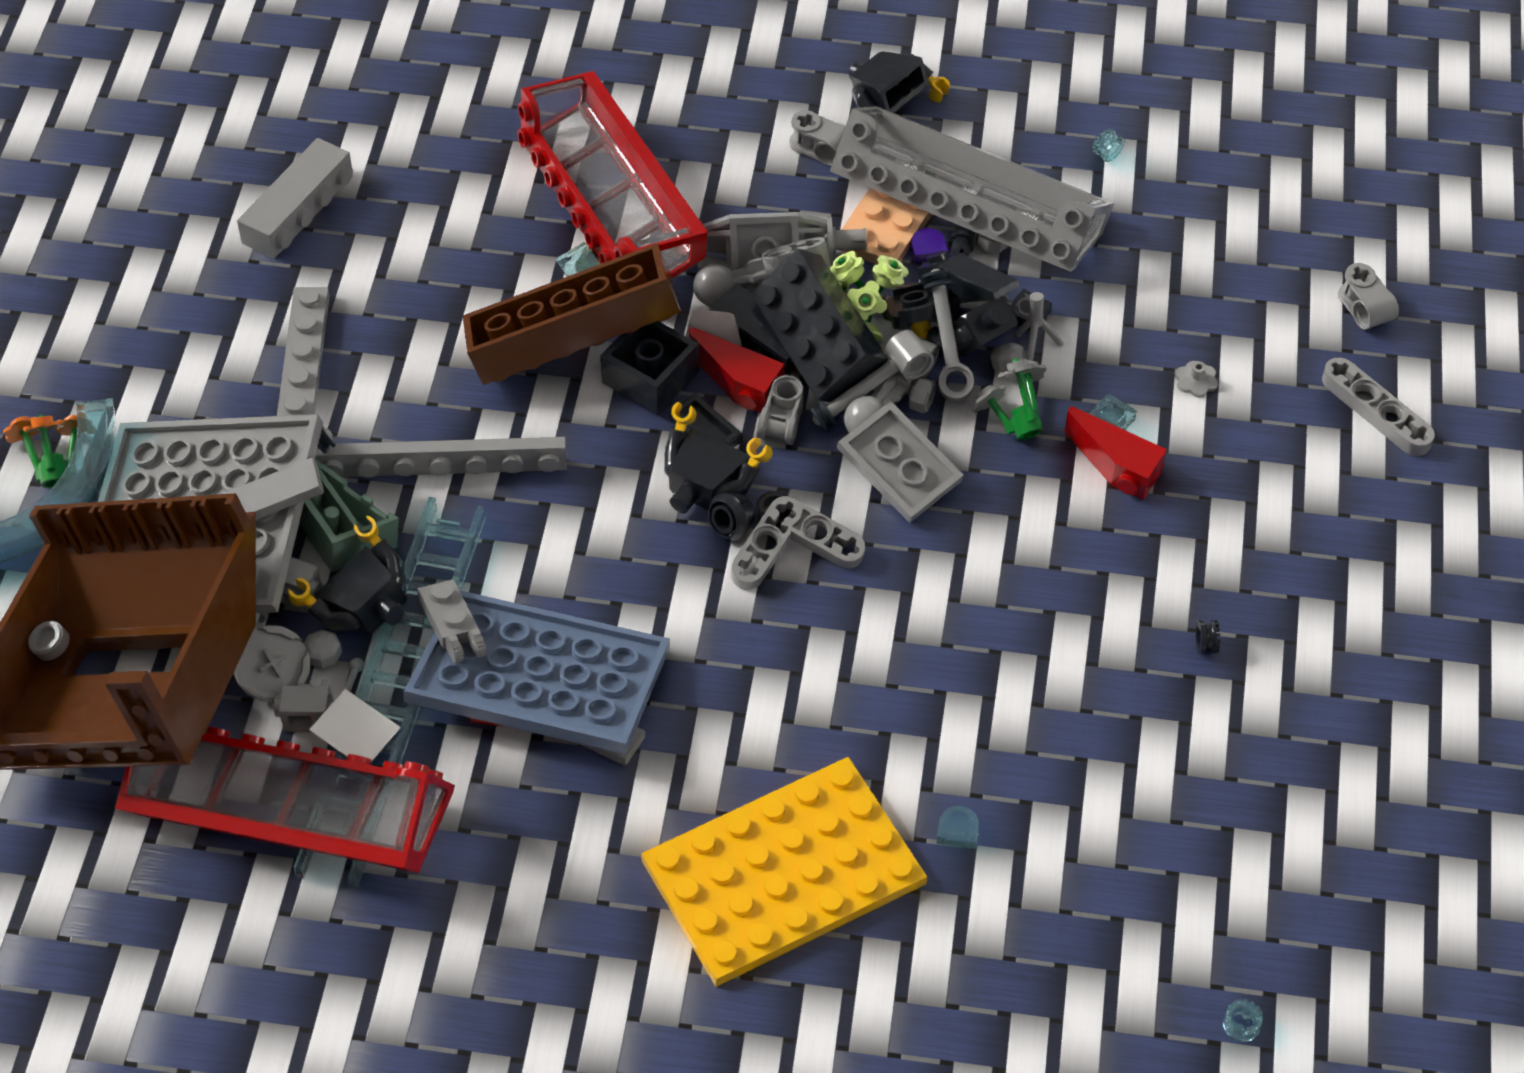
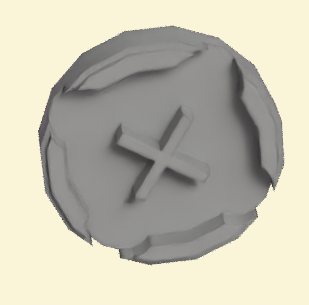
(272, 660)

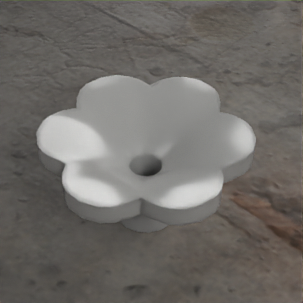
(1196, 378)

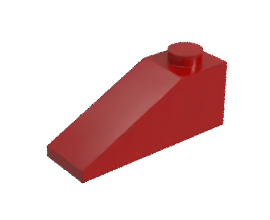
(737, 370)
(1117, 454)

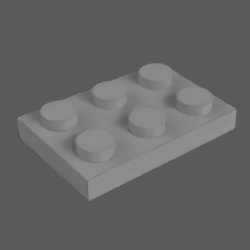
(900, 461)

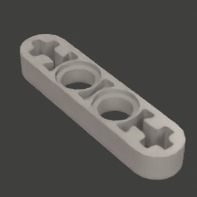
(1382, 402)

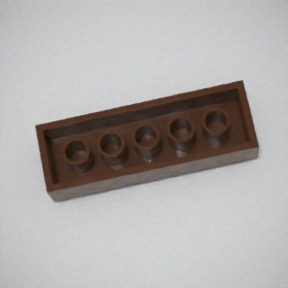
(570, 314)

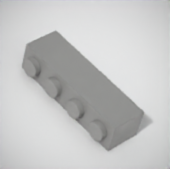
(295, 198)

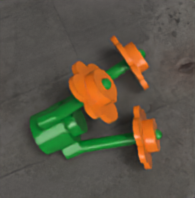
(51, 464)

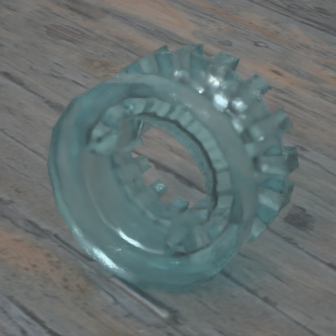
(1108, 145)
(1247, 1010)

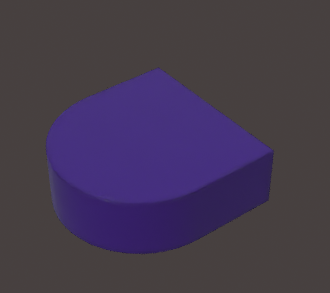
(926, 243)

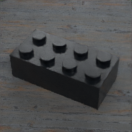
(818, 325)

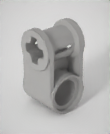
(817, 140)
(1367, 297)
(782, 410)

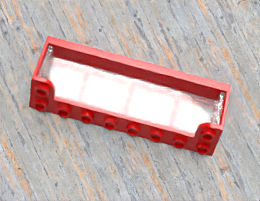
(606, 173)
(296, 799)

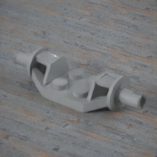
(750, 235)

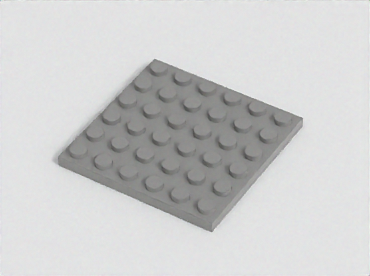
(212, 459)

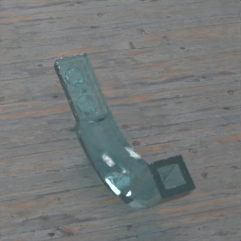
(78, 482)

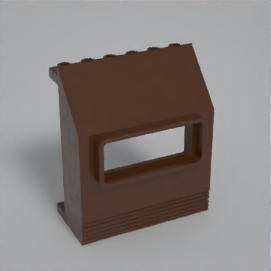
(127, 581)

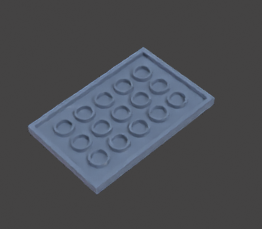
(544, 674)

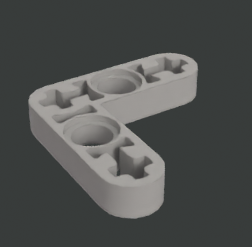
(794, 529)

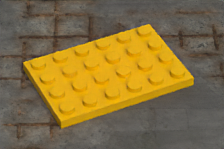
(782, 870)

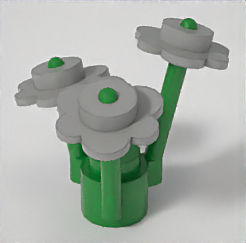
(1026, 419)

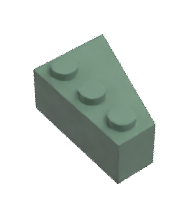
(331, 518)

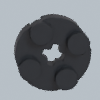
(911, 305)

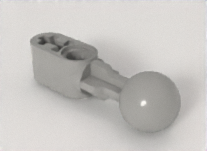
(717, 279)
(890, 390)

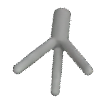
(1034, 321)

